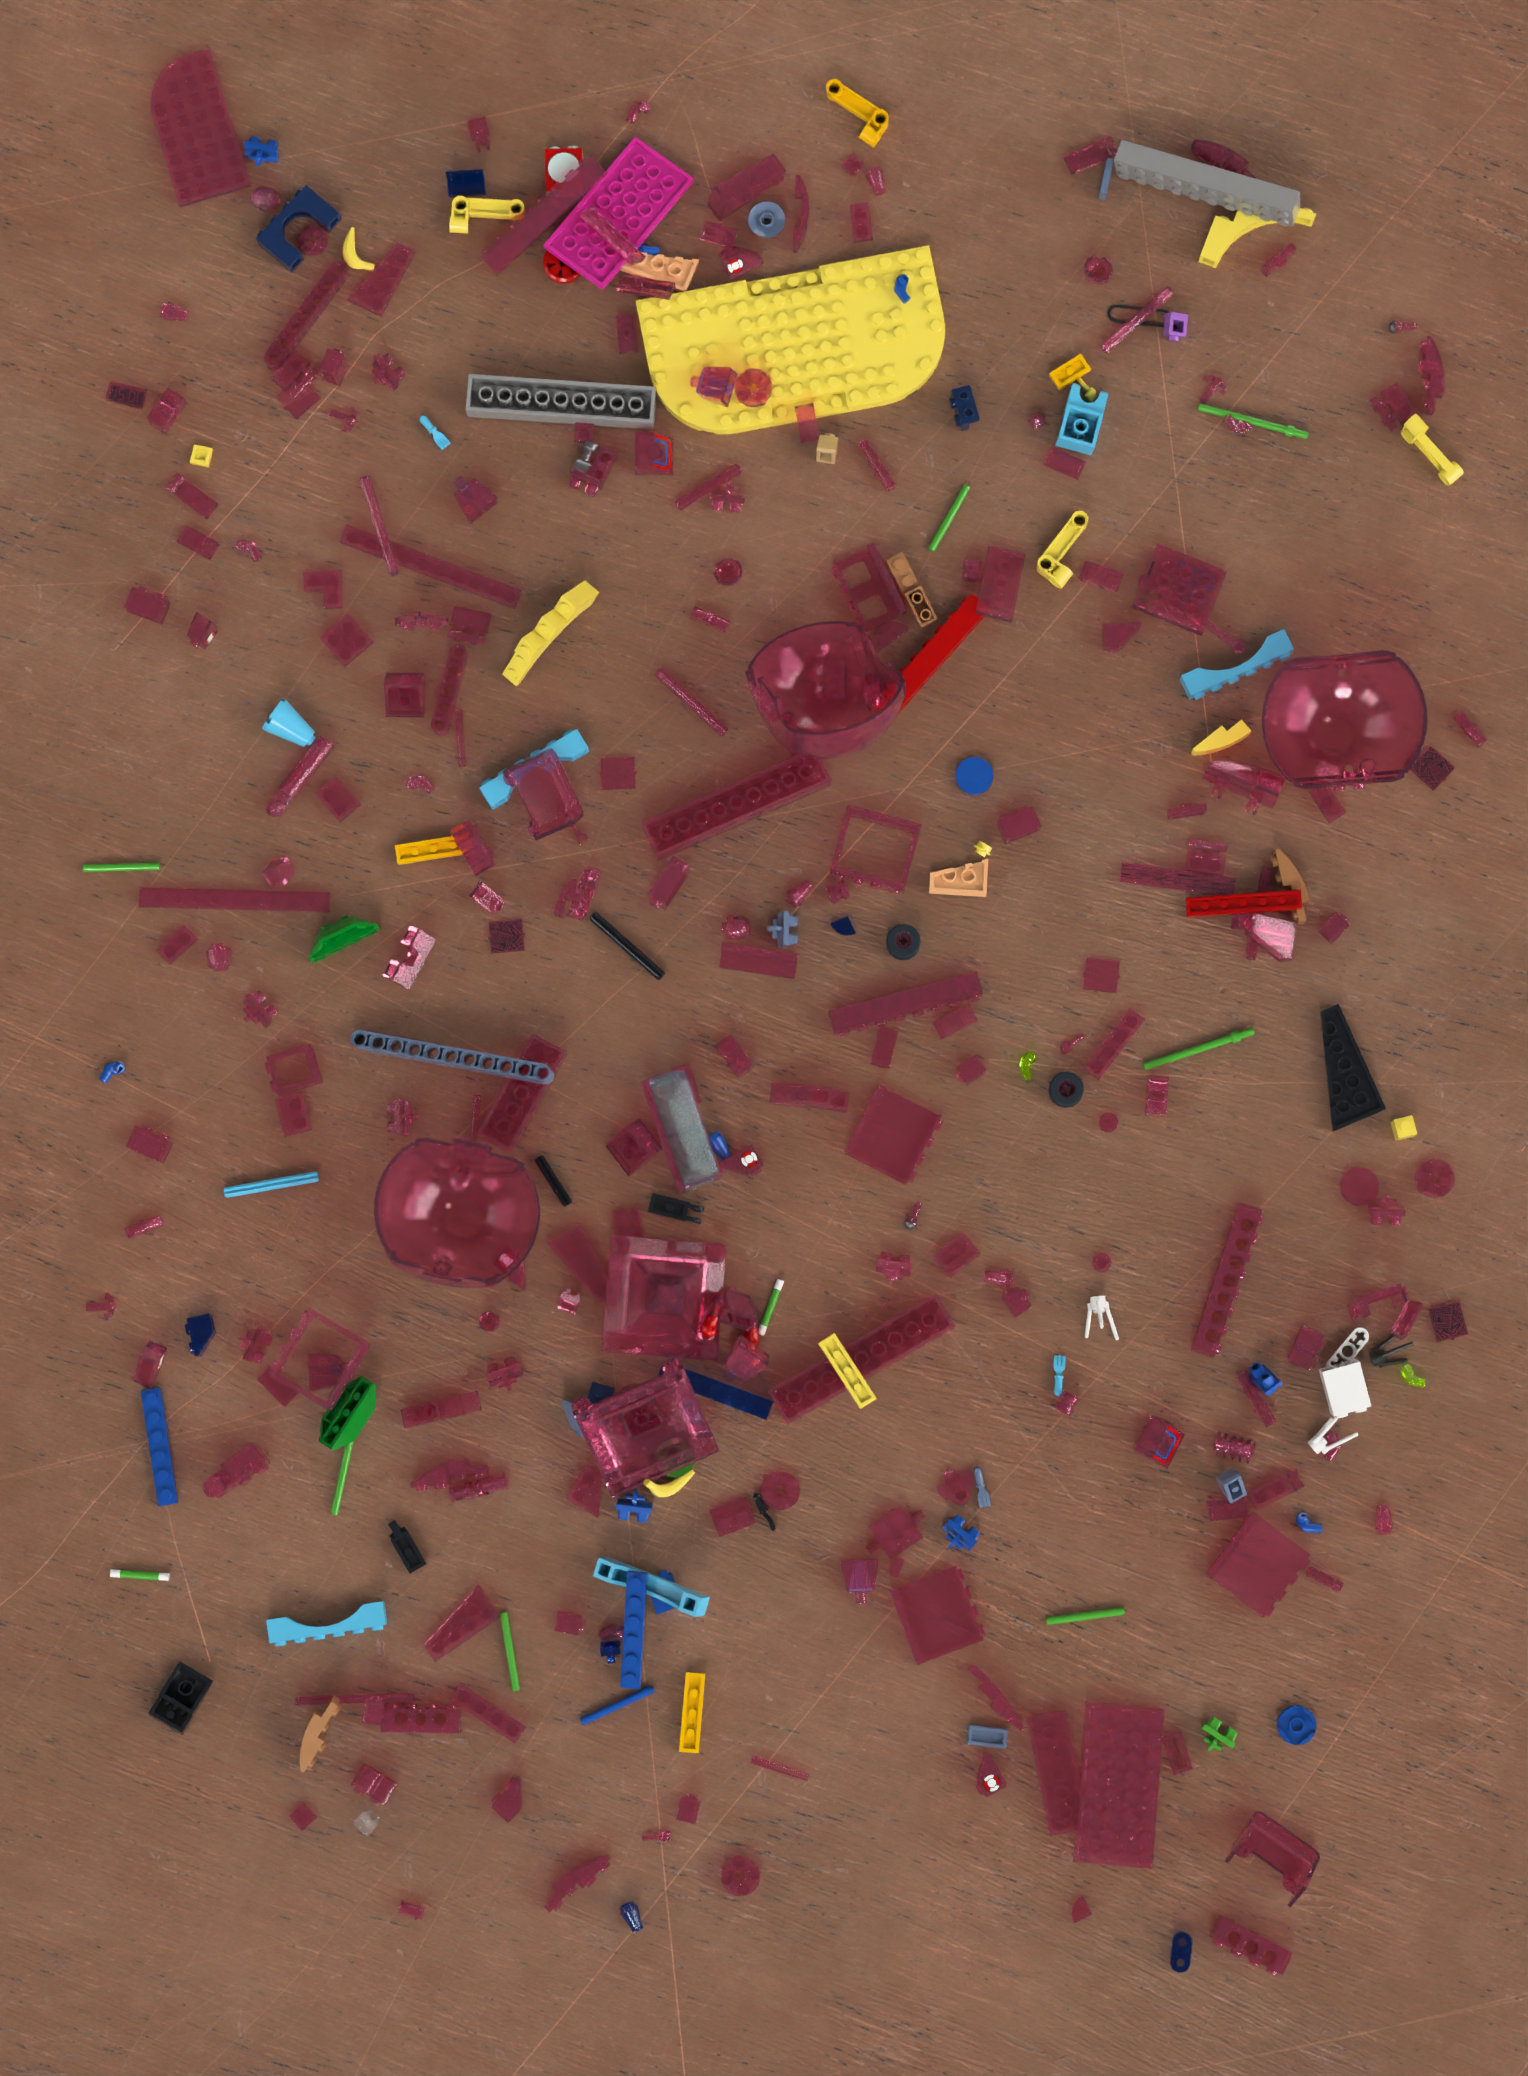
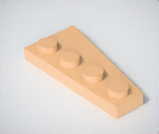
(665, 269)

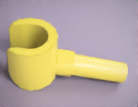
(1091, 392)

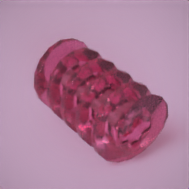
(1234, 1448)

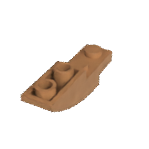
(911, 590)
(1289, 877)
(314, 1734)

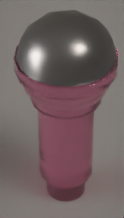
(1396, 327)
(911, 1222)

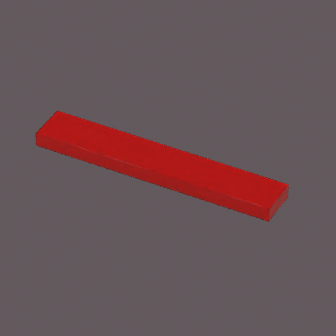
(1243, 903)

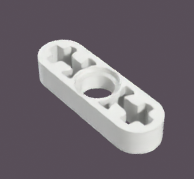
(1352, 1336)

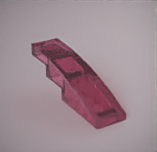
(999, 1702)

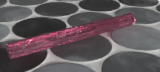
(379, 525)

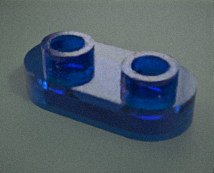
(1181, 1952)

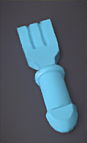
(438, 437)
(1059, 1367)

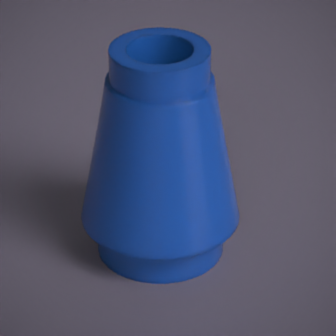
(719, 1145)

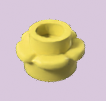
(982, 849)

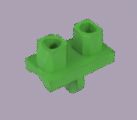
(1227, 1738)

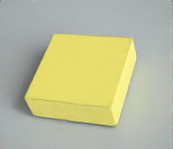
(201, 455)

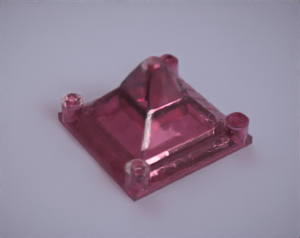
(661, 1297)
(645, 1429)

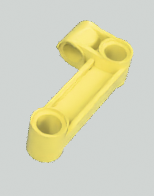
(482, 209)
(1414, 432)
(1058, 573)

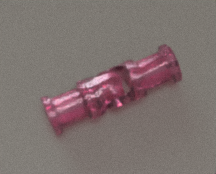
(482, 1487)

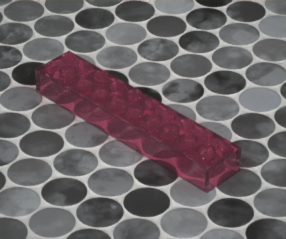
(735, 805)
(869, 1353)

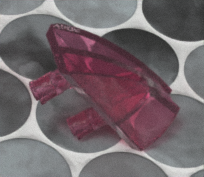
(1247, 780)

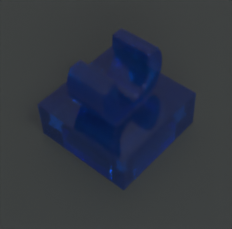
(610, 1649)

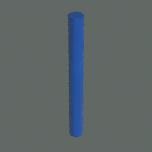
(617, 1705)

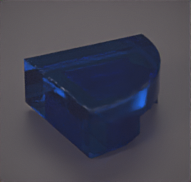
(843, 927)

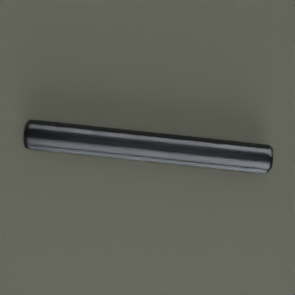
(627, 946)

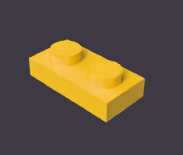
(1069, 372)

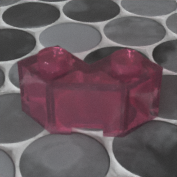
(472, 847)

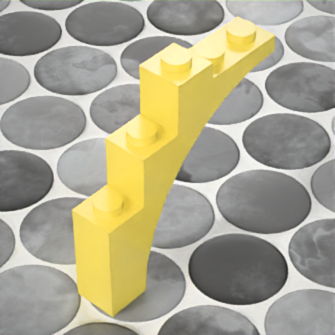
(1225, 232)
(547, 629)

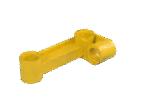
(861, 108)

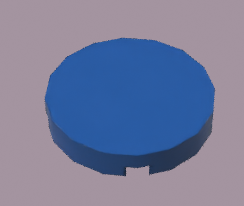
(974, 776)
(1296, 1725)

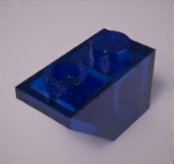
(201, 1331)

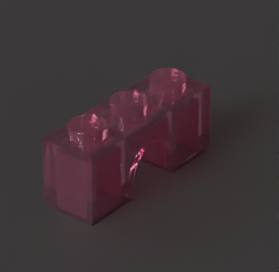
(419, 946)

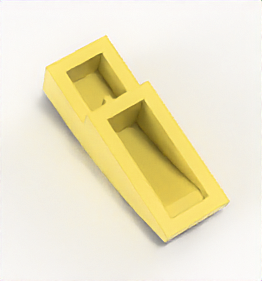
(1222, 739)

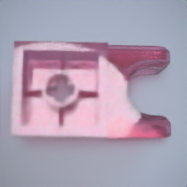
(237, 1471)

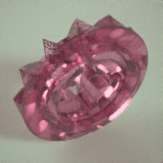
(320, 244)

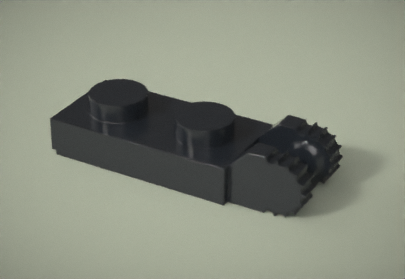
(673, 1208)

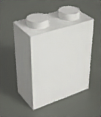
(1345, 1388)

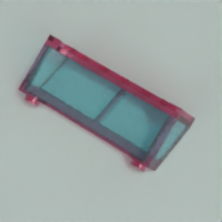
(682, 1130)

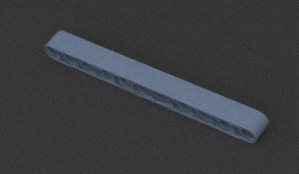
(444, 1052)

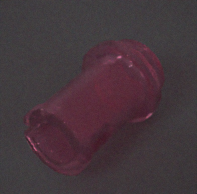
(411, 1910)

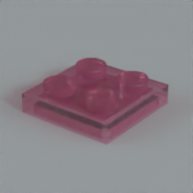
(346, 640)

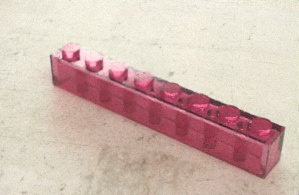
(544, 215)
(905, 1003)

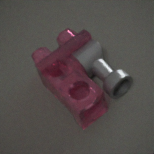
(589, 473)

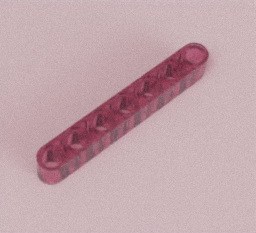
(306, 307)

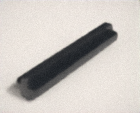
(553, 1181)

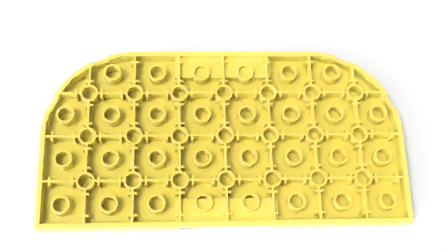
(816, 333)

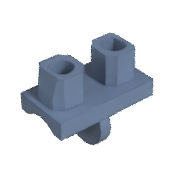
(780, 929)

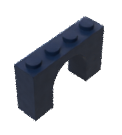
(305, 204)

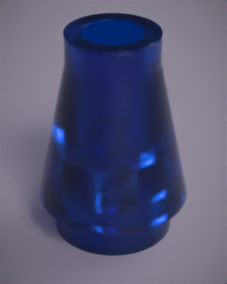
(631, 1915)

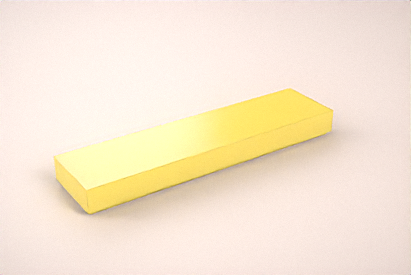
(847, 1371)

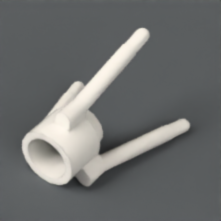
(1099, 1305)
(1318, 1442)

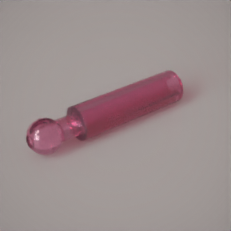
(299, 776)

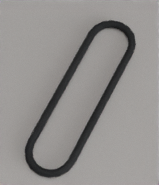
(1137, 308)

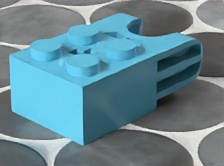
(1082, 416)

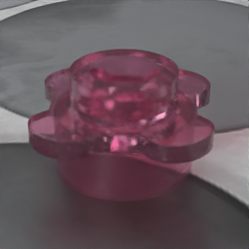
(852, 160)

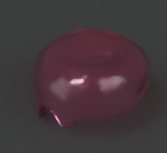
(1098, 270)
(728, 572)

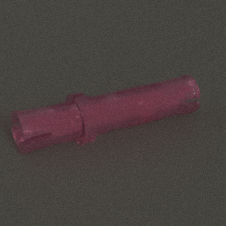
(888, 483)
(1256, 1399)

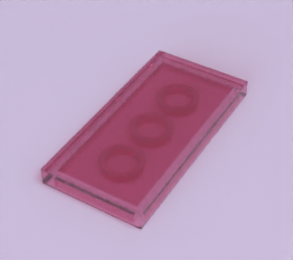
(1000, 584)

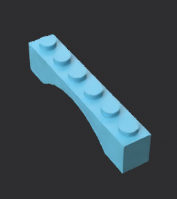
(1200, 680)
(567, 748)
(676, 1595)
(368, 1616)

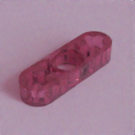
(588, 881)

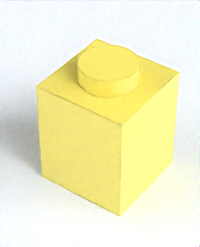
(1403, 1128)

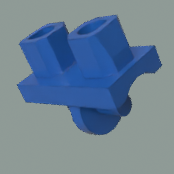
(261, 152)
(1264, 1378)
(634, 1503)
(958, 1536)

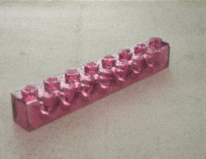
(1243, 1213)

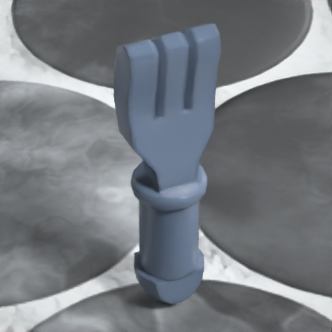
(982, 1494)

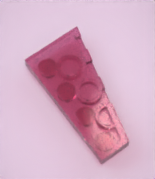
(382, 283)

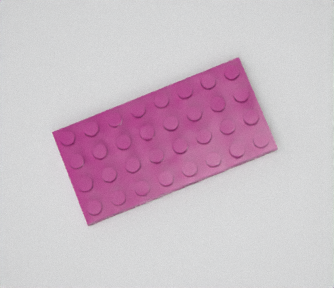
(633, 198)

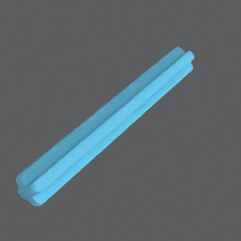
(271, 1184)

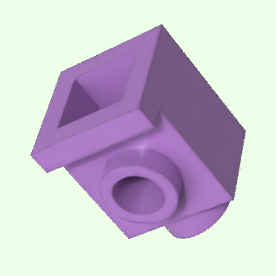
(1179, 322)

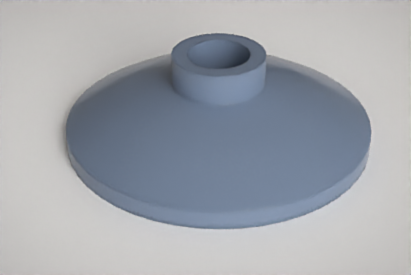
(766, 211)

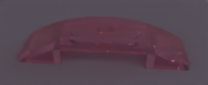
(799, 234)

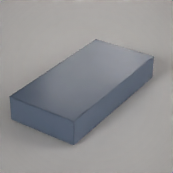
(1106, 178)
(987, 1736)

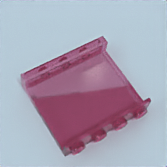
(893, 1135)
(1258, 1564)
(937, 1615)

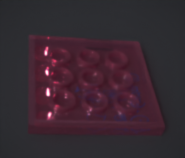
(1179, 589)

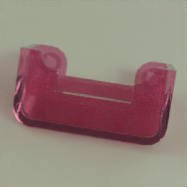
(545, 793)

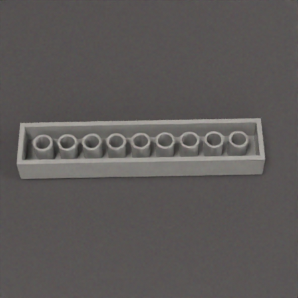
(1207, 183)
(561, 401)

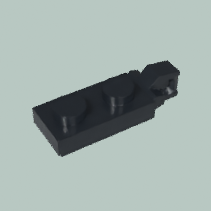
(406, 1547)

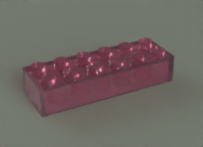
(520, 1098)

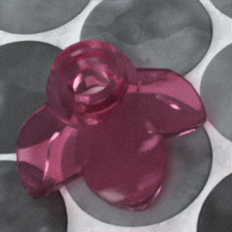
(955, 1483)

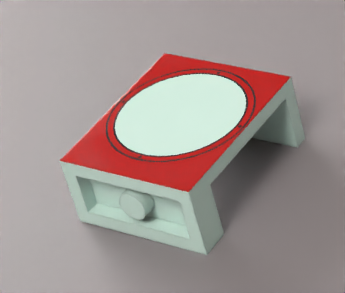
(559, 162)

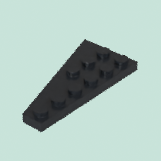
(1349, 1082)

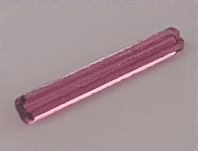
(708, 486)

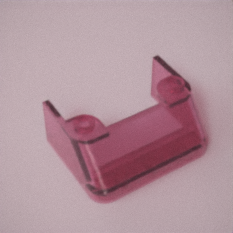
(1279, 1850)

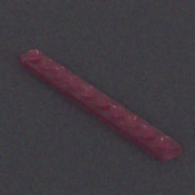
(434, 567)
(234, 899)

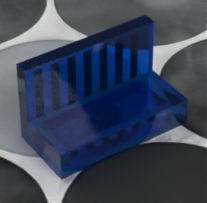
(466, 183)

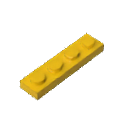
(427, 850)
(692, 1712)

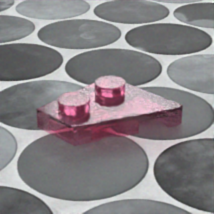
(587, 1491)

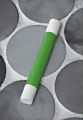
(770, 1307)
(140, 1575)

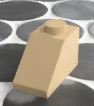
(827, 448)

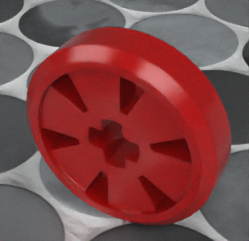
(556, 273)

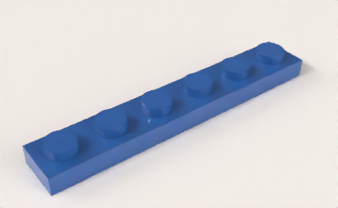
(159, 1447)
(634, 1629)

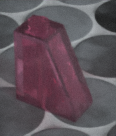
(1271, 935)

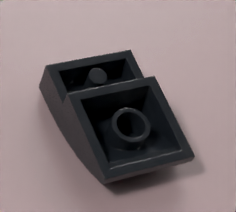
(180, 1698)

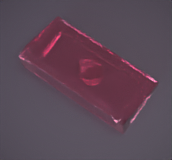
(1406, 1319)

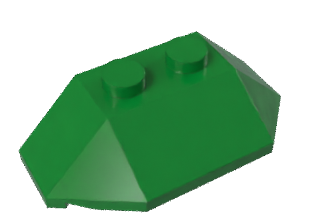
(340, 936)
(349, 1414)

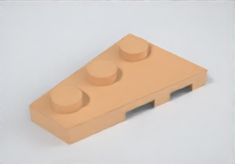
(963, 880)

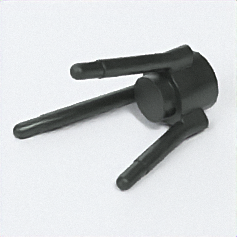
(1379, 1357)

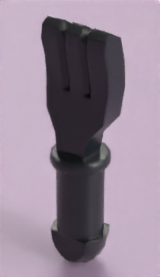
(762, 1508)

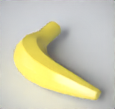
(350, 255)
(669, 1488)

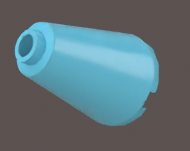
(289, 725)

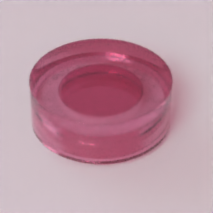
(1108, 1122)

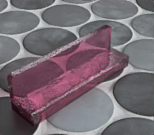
(758, 960)

